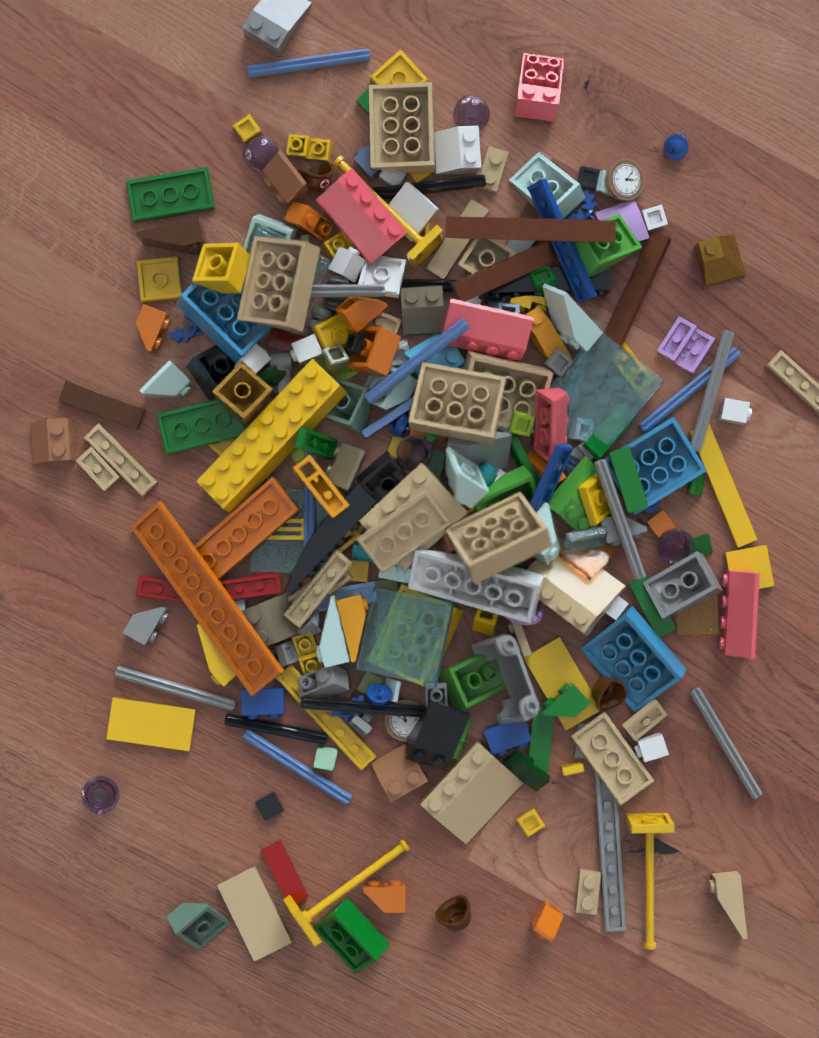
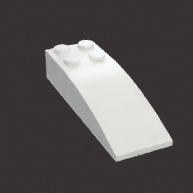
(507, 593)

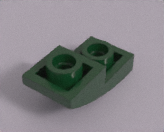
(272, 376)
(523, 769)

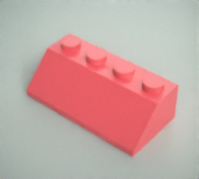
(361, 216)
(490, 329)
(739, 613)

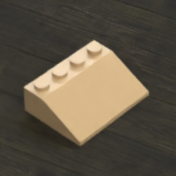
(402, 127)
(278, 283)
(520, 384)
(457, 403)
(412, 485)
(498, 537)
(573, 595)
(470, 792)

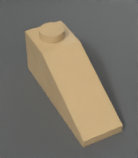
(729, 894)

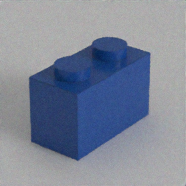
(266, 702)
(505, 736)

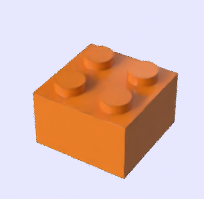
(376, 352)

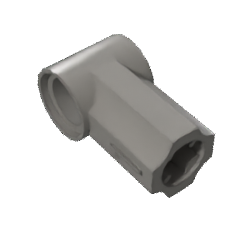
(283, 362)

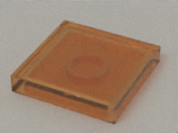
(589, 560)

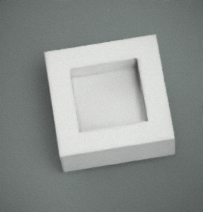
(654, 218)

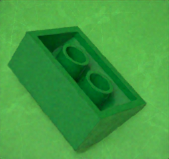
(351, 935)

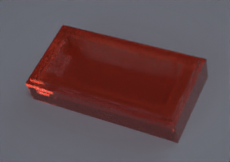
(282, 340)

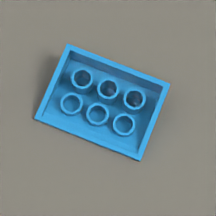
(217, 317)
(662, 461)
(636, 656)

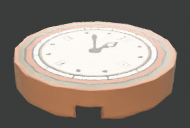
(624, 180)
(401, 726)

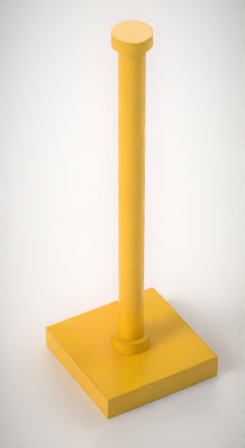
(424, 245)
(650, 824)
(305, 918)

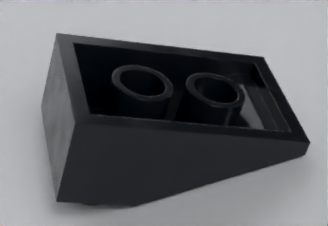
(210, 369)
(382, 476)
(436, 735)

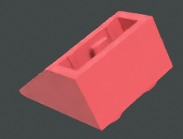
(539, 87)

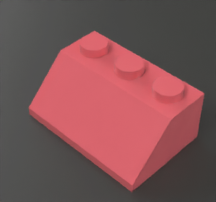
(550, 420)

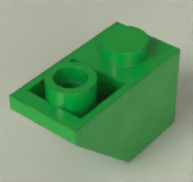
(567, 703)

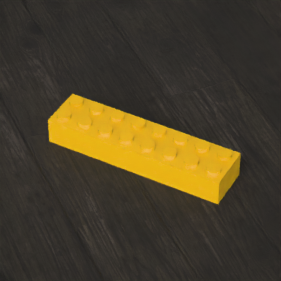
(271, 436)

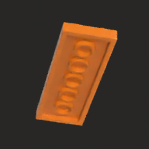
(246, 527)

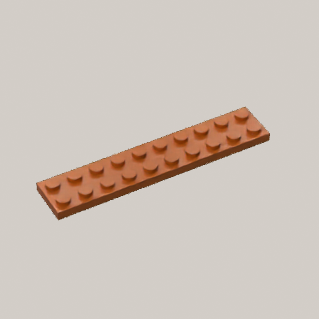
(207, 598)

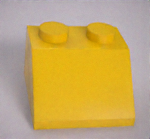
(222, 267)

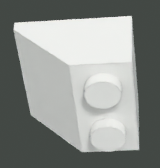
(457, 150)

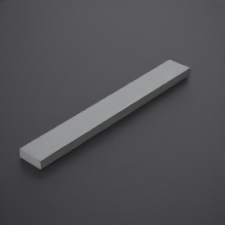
(610, 858)

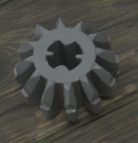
(333, 302)

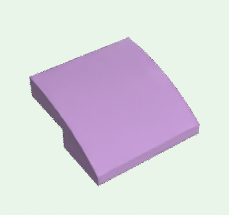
(630, 214)
(686, 345)

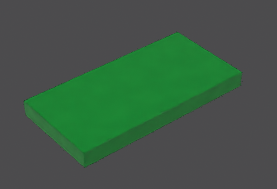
(170, 195)
(197, 426)

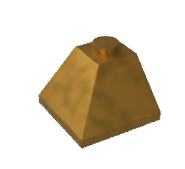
(719, 259)
(242, 393)

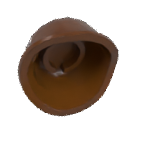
(318, 176)
(608, 693)
(454, 913)

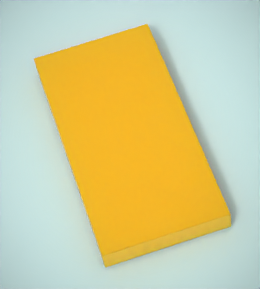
(552, 669)
(151, 724)

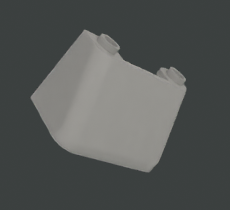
(522, 699)

